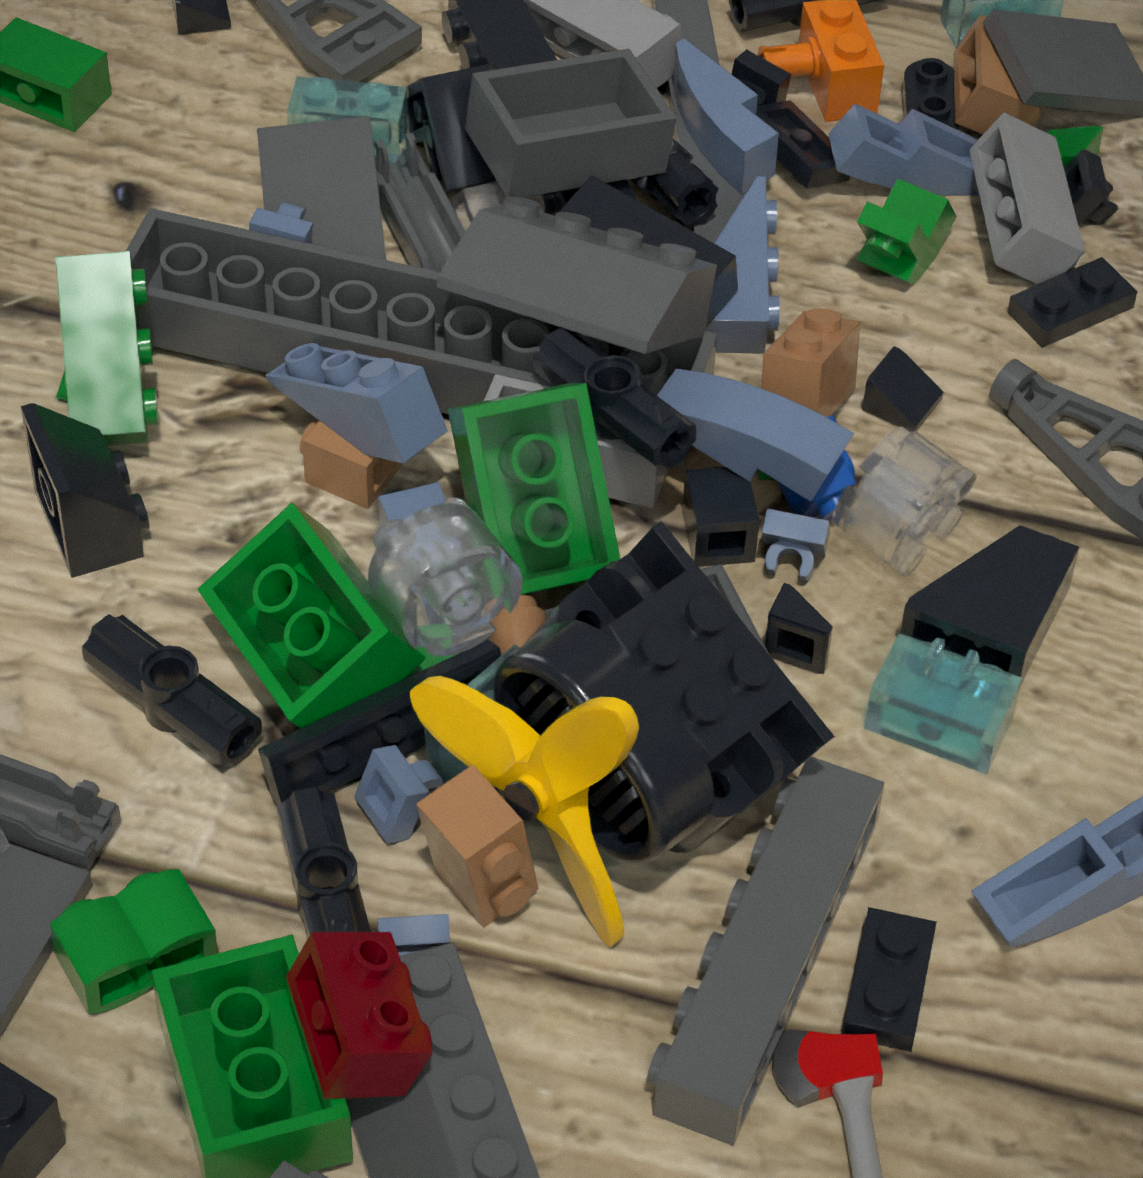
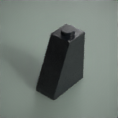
(996, 600)

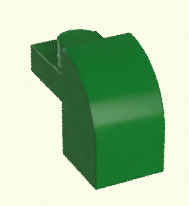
(905, 232)

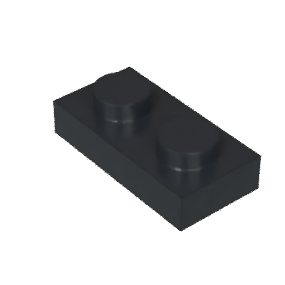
(801, 145)
(1072, 302)
(890, 978)

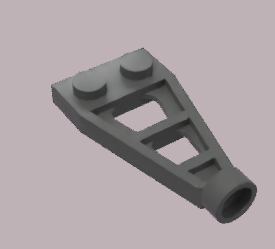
(354, 49)
(1082, 465)

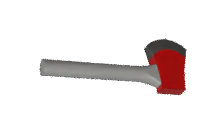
(837, 1065)

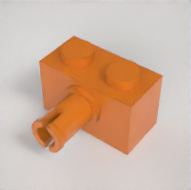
(835, 56)

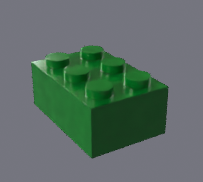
(538, 482)
(307, 619)
(247, 1065)

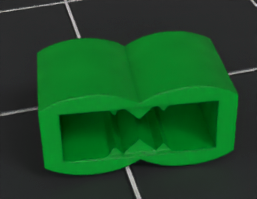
(118, 939)

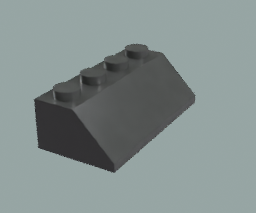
(581, 276)
(458, 1108)

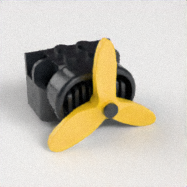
(630, 720)

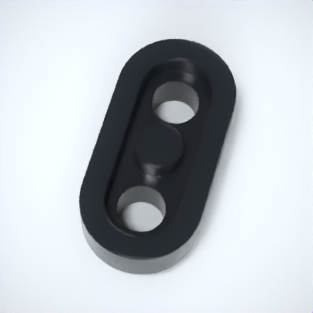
(930, 90)

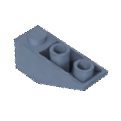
(751, 311)
(365, 399)

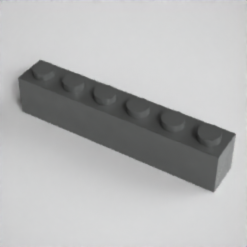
(766, 951)

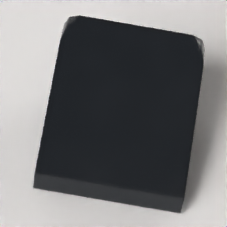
(201, 15)
(901, 391)
(798, 632)

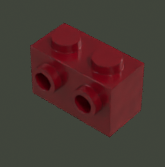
(359, 1014)

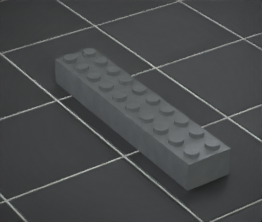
(261, 295)

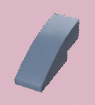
(723, 118)
(912, 151)
(757, 430)
(1068, 879)

